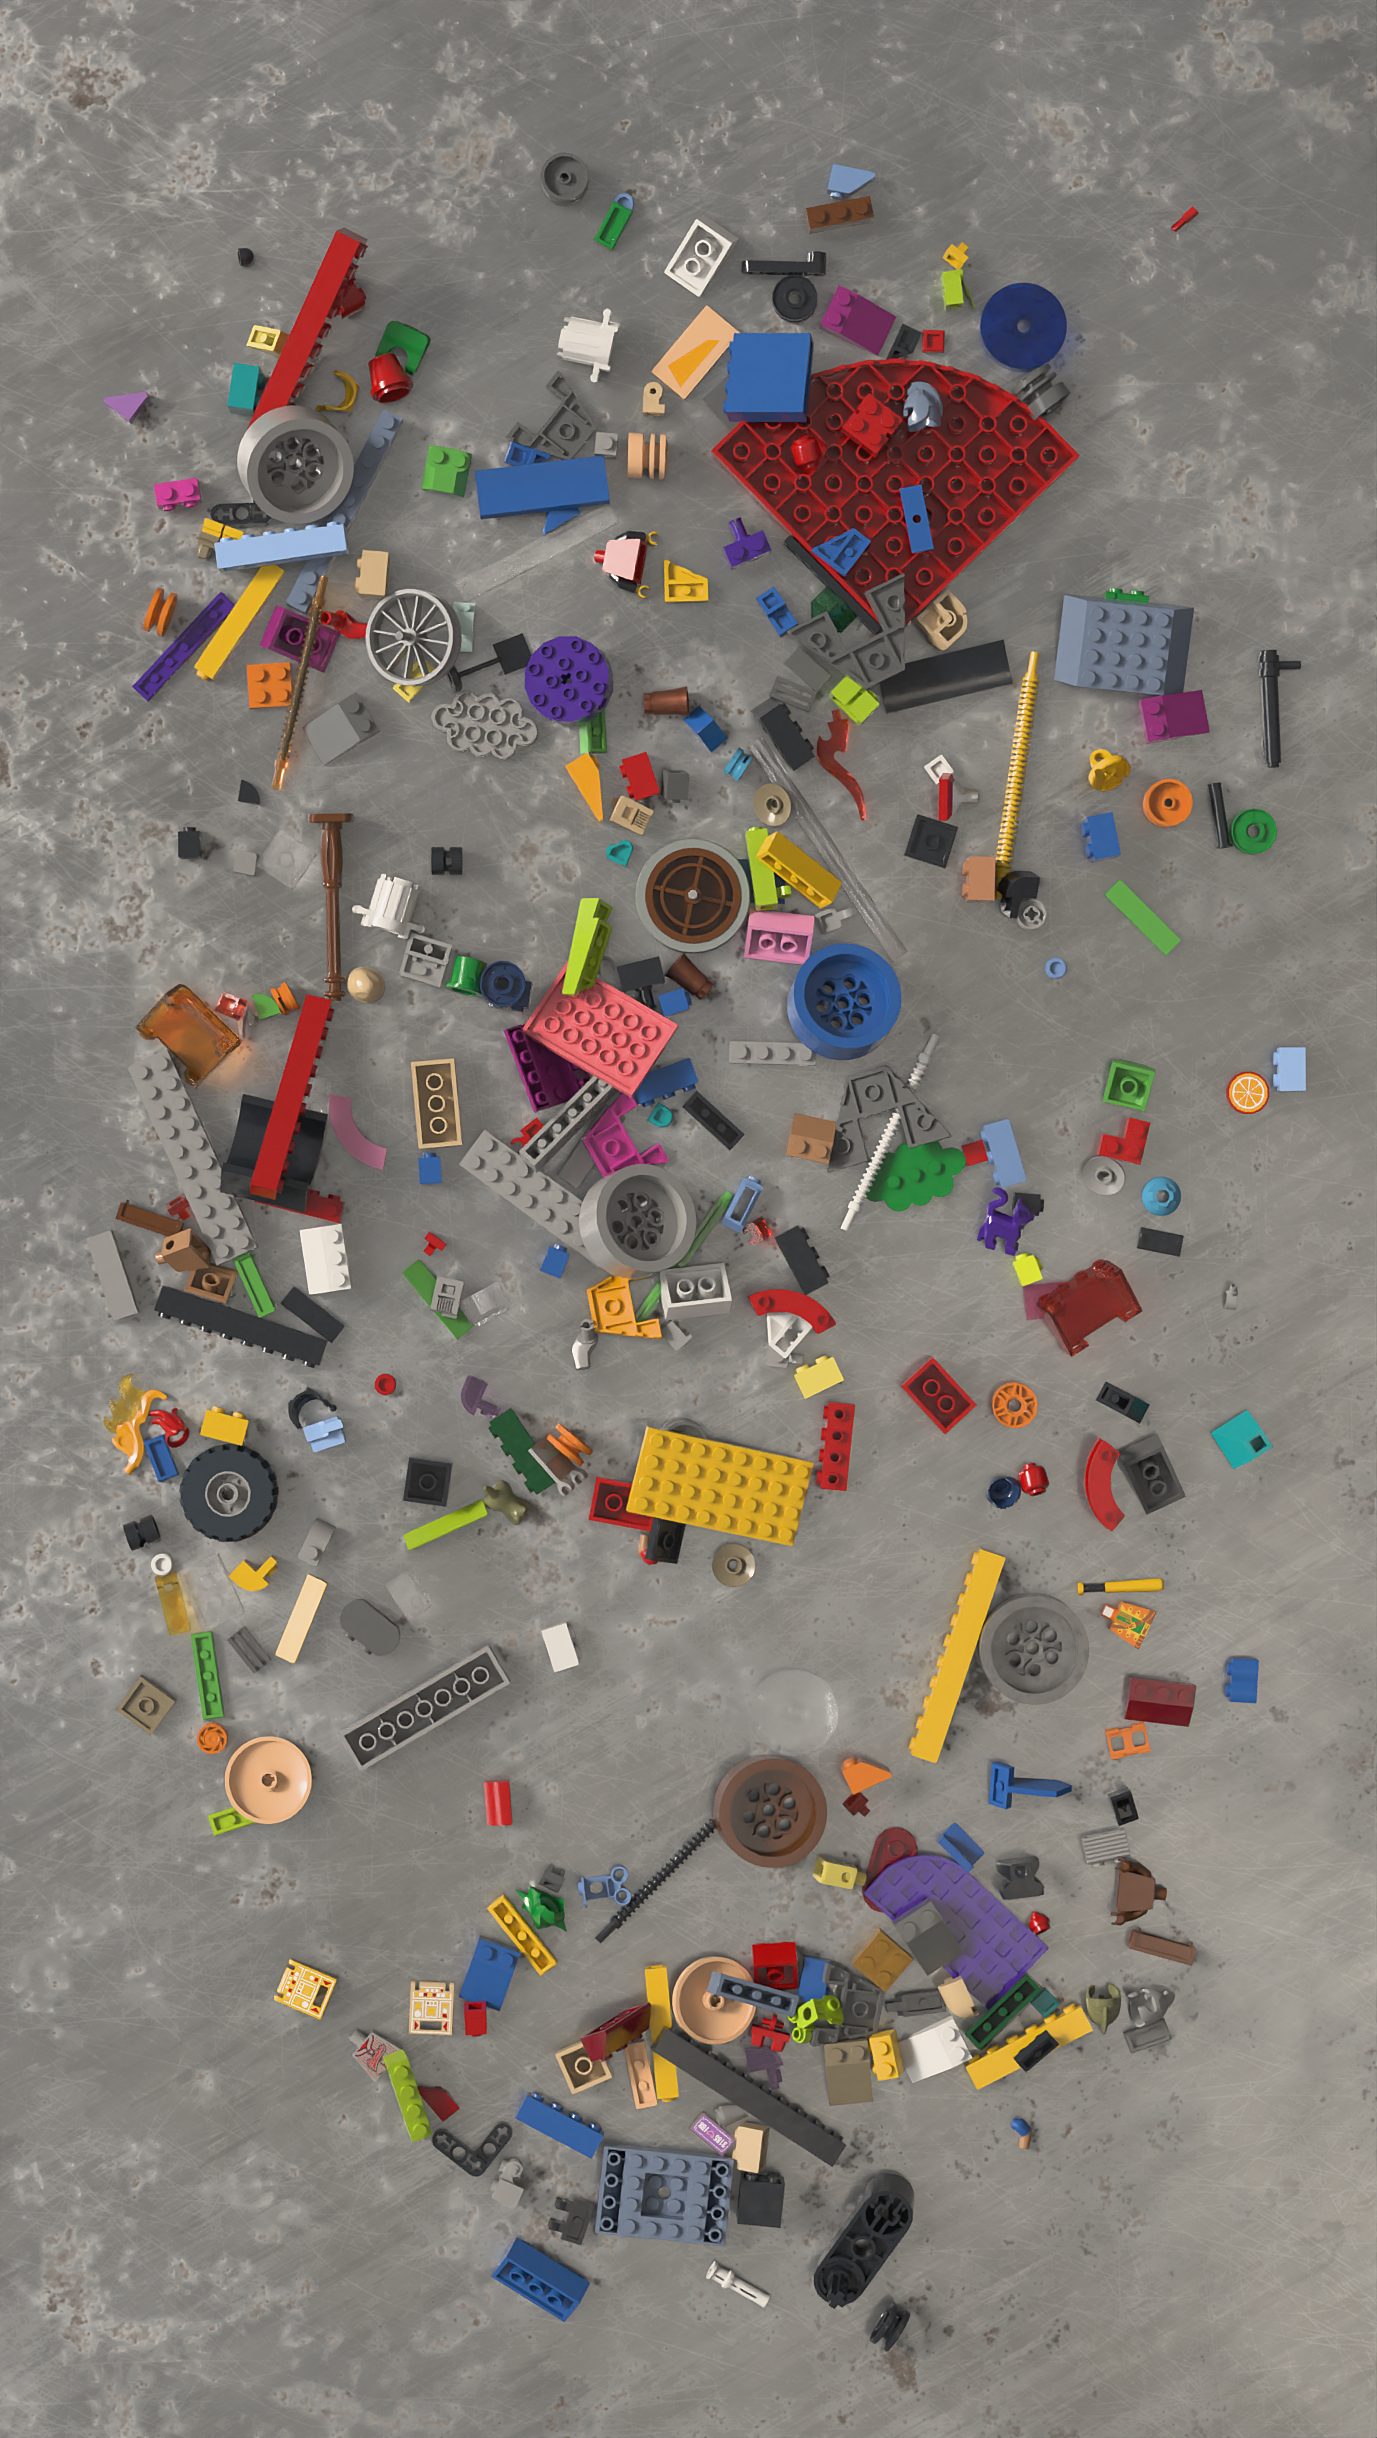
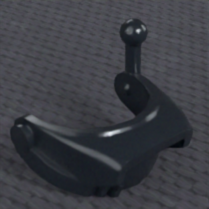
(299, 1401)

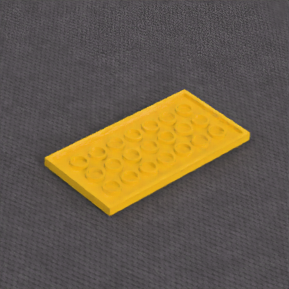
(719, 1486)

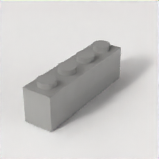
(770, 1053)
(112, 1275)

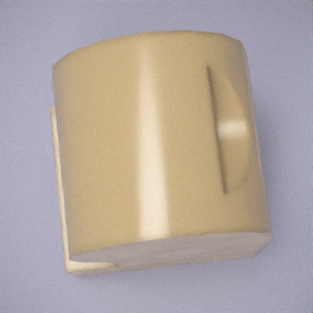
(652, 396)

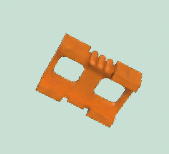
(1126, 1733)

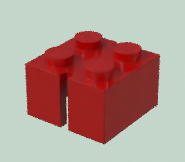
(871, 425)

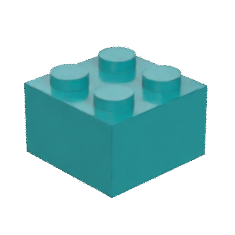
(245, 389)

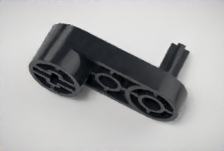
(844, 2260)

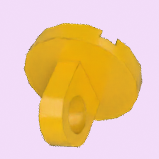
(1109, 771)

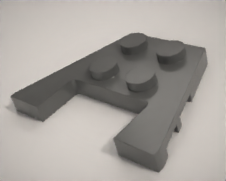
(565, 429)
(859, 2003)

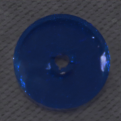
(1018, 349)

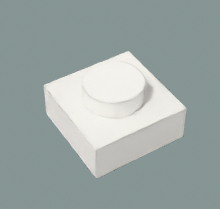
(937, 767)

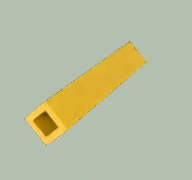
(239, 621)
(661, 2016)

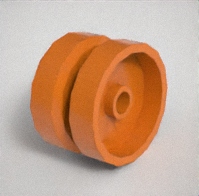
(1165, 816)

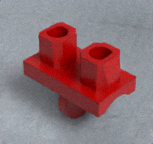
(760, 2032)

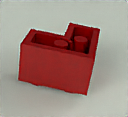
(1130, 1147)

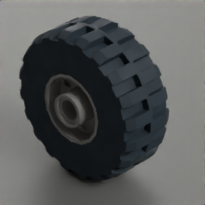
(253, 1489)

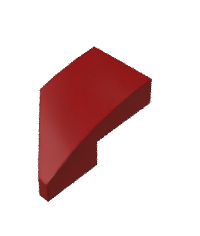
(439, 2101)

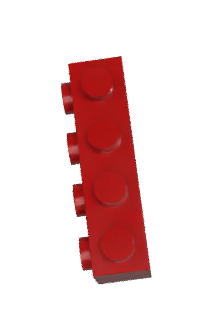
(321, 1207)
(837, 1446)

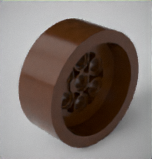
(805, 1817)

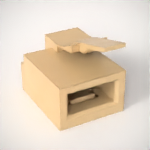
(630, 814)

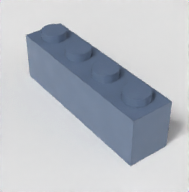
(752, 1994)

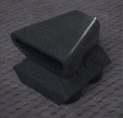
(1020, 1878)

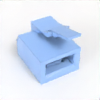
(325, 1434)

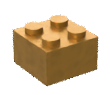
(882, 1960)

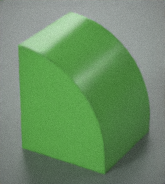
(266, 1006)

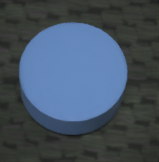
(625, 200)
(1055, 968)

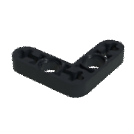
(226, 519)
(477, 2155)

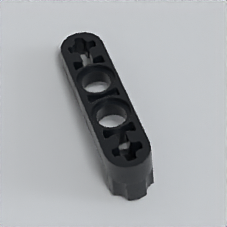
(813, 267)

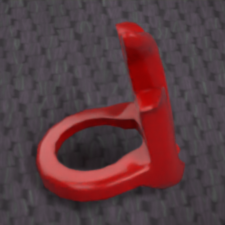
(171, 1425)

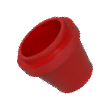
(388, 379)

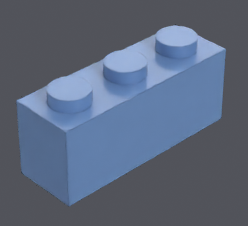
(1003, 1153)

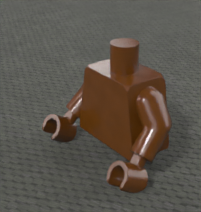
(1135, 1892)

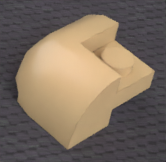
(943, 620)
(957, 1998)

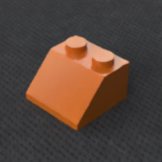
(863, 1773)

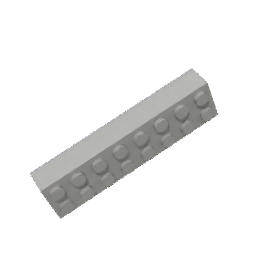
(527, 1190)
(424, 1707)

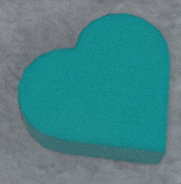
(620, 853)

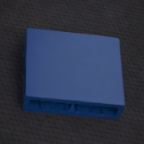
(769, 377)

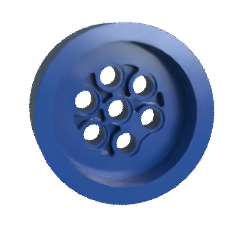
(871, 980)

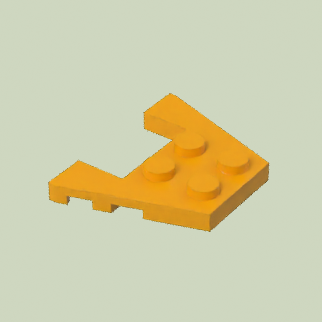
(614, 1311)

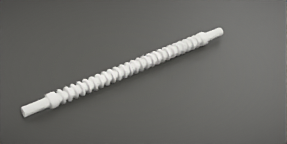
(855, 1205)

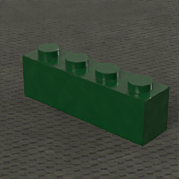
(517, 1443)
(1004, 2012)

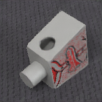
(371, 2051)

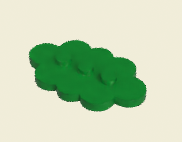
(915, 1175)

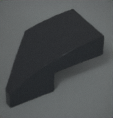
(905, 342)

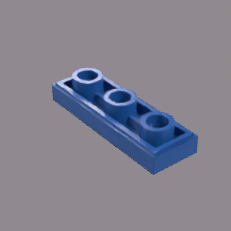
(913, 506)

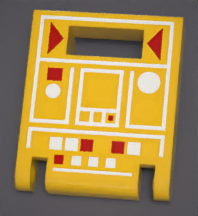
(302, 1986)

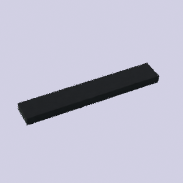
(831, 584)

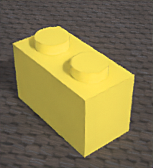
(818, 1377)

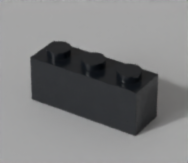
(713, 1120)

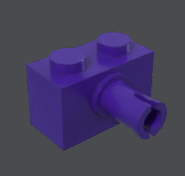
(745, 547)

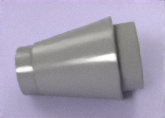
(729, 2114)

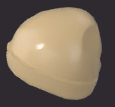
(365, 985)

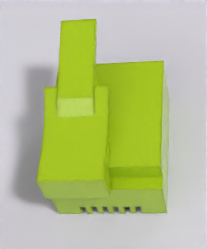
(952, 289)

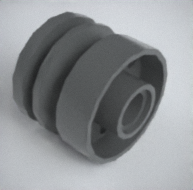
(1041, 392)

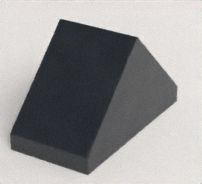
(1123, 1806)

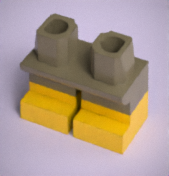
(211, 534)

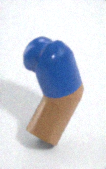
(1024, 2131)

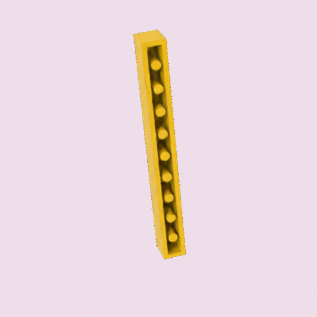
(957, 1655)

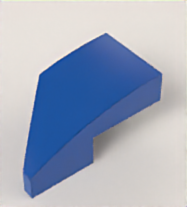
(556, 518)

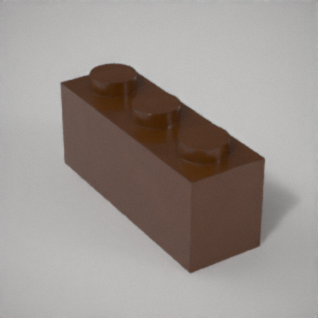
(839, 215)

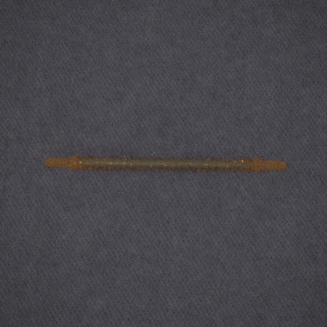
(317, 602)

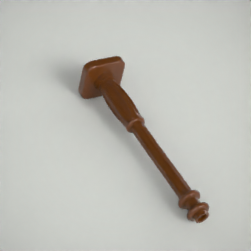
(332, 875)

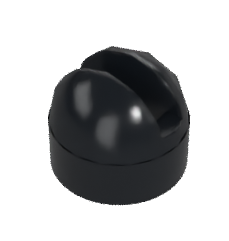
(245, 256)

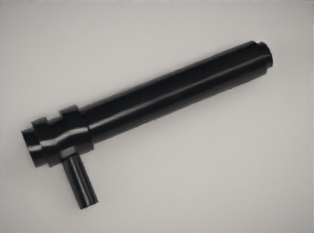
(1269, 673)

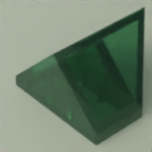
(836, 608)

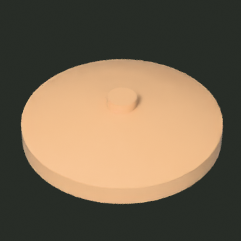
(268, 1780)
(707, 2015)

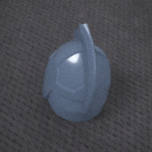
(924, 406)

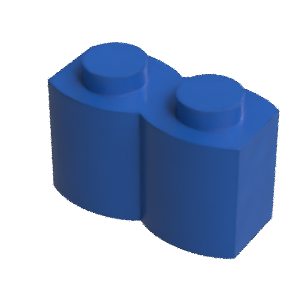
(1242, 1680)

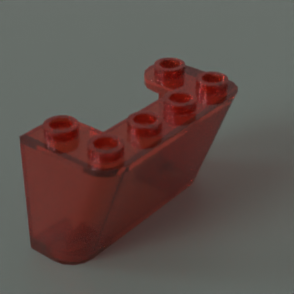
(1088, 1304)

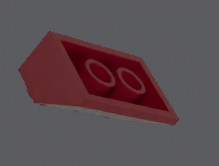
(1160, 1701)
(617, 2032)

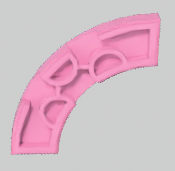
(349, 1135)

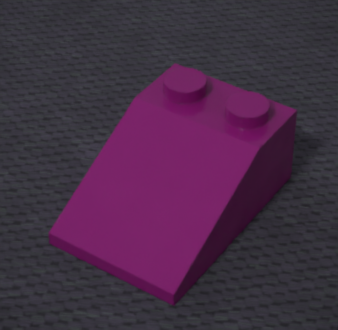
(857, 321)
(286, 636)
(1173, 716)

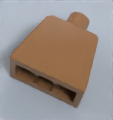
(184, 1252)

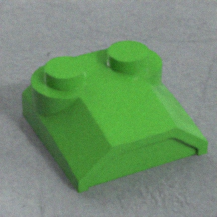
(446, 470)
(1129, 1084)

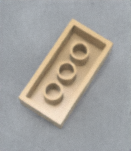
(436, 1103)

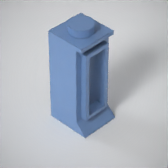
(752, 1183)

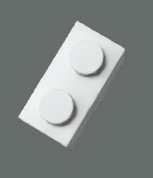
(561, 1646)

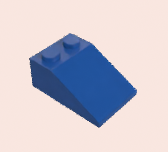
(490, 1972)

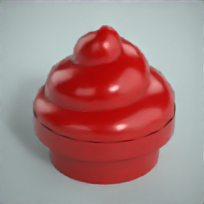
(1039, 1923)

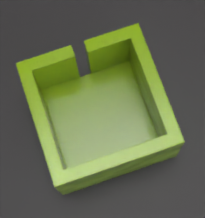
(855, 700)

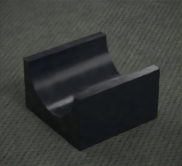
(246, 1146)

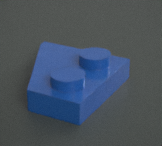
(842, 551)

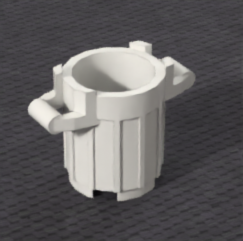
(589, 342)
(391, 907)

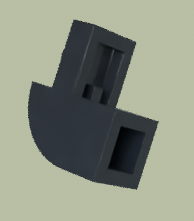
(1014, 887)

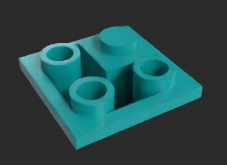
(1241, 1439)

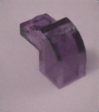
(472, 1397)
(765, 2058)

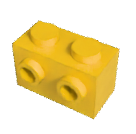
(225, 1426)
(886, 2055)

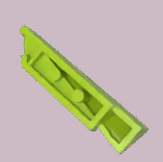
(588, 945)

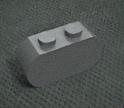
(369, 1627)

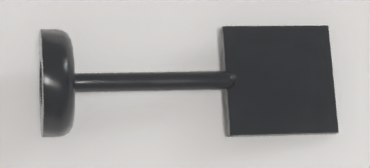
(511, 654)

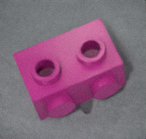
(178, 493)

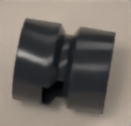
(438, 860)
(143, 1532)

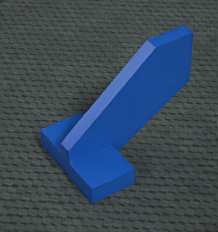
(1004, 1784)

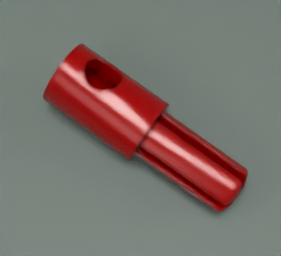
(1185, 218)

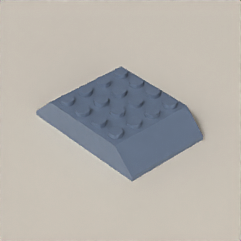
(1123, 645)

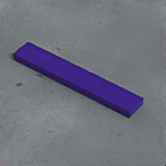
(184, 647)

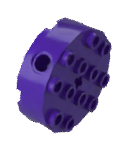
(573, 659)

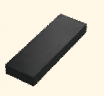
(312, 1314)

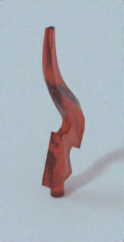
(825, 755)

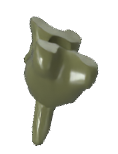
(503, 1500)

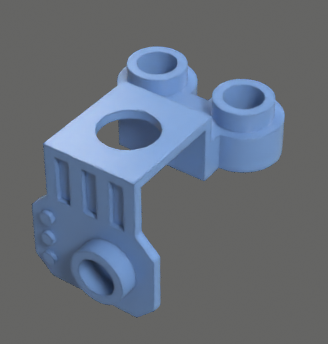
(611, 1887)

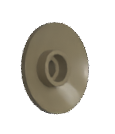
(765, 805)
(739, 1575)

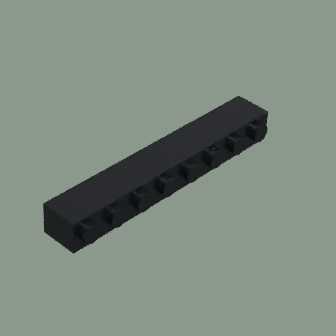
(240, 1325)

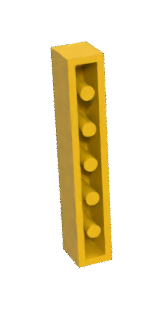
(999, 2059)

